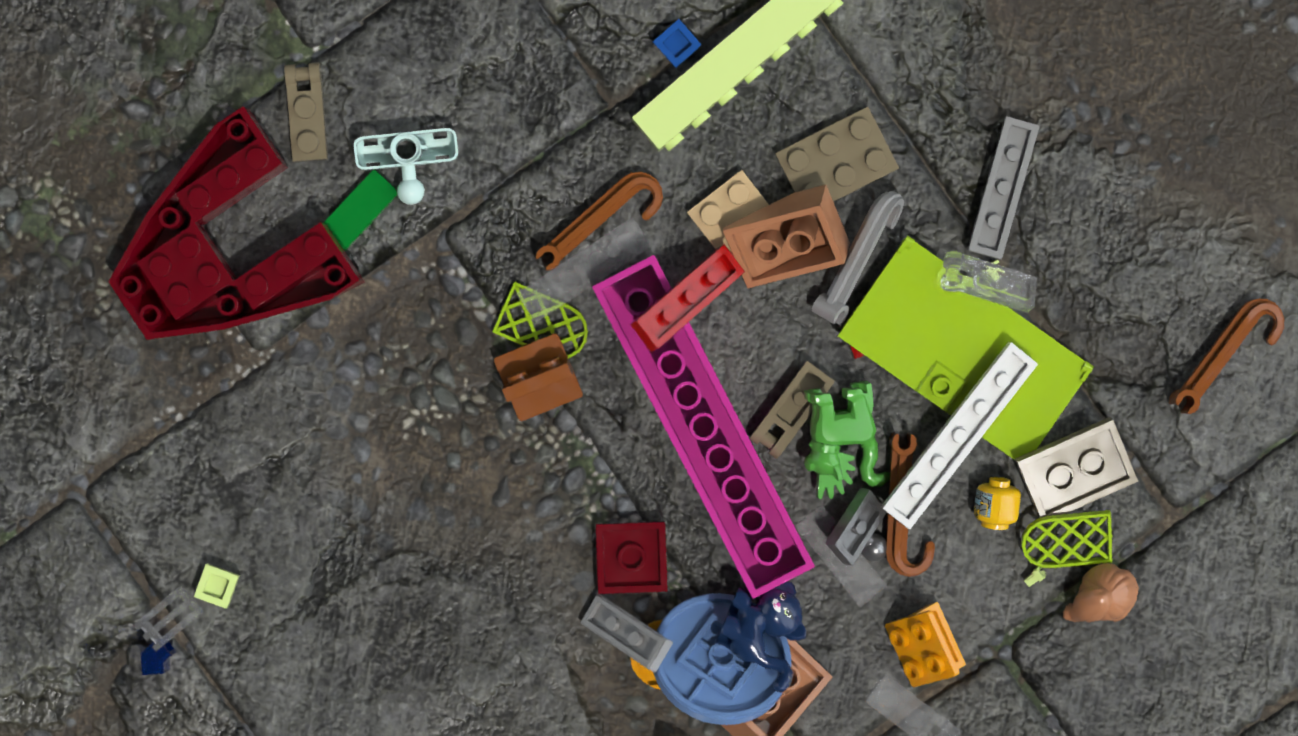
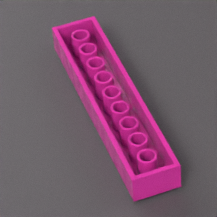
(707, 435)

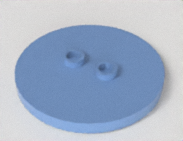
(708, 677)

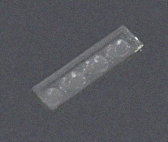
(584, 270)

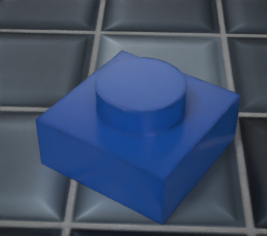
(677, 43)

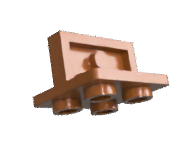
(538, 377)

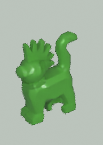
(842, 427)

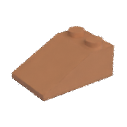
(789, 238)
(806, 684)

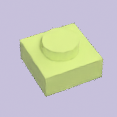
(216, 585)

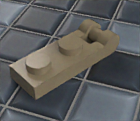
(306, 113)
(791, 409)

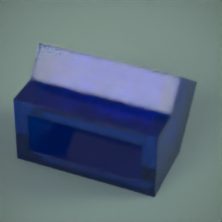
(157, 662)

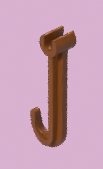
(600, 212)
(1224, 348)
(896, 532)

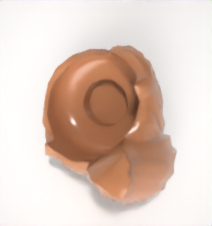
(1104, 595)

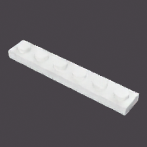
(959, 435)

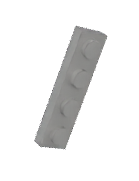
(1003, 188)

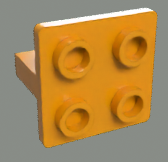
(925, 646)

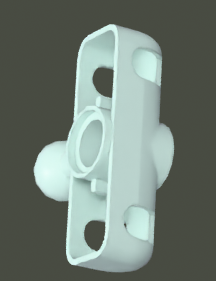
(409, 189)

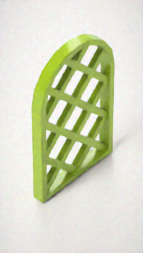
(518, 340)
(1063, 562)

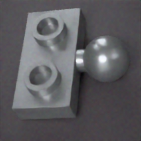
(856, 529)

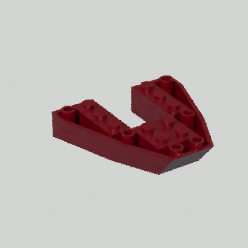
(177, 277)

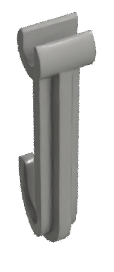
(882, 213)

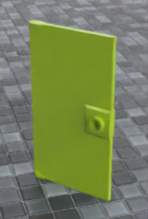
(948, 341)

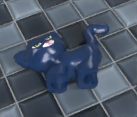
(777, 615)

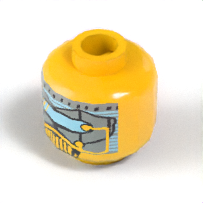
(997, 503)

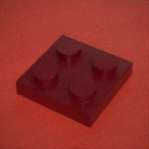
(631, 557)

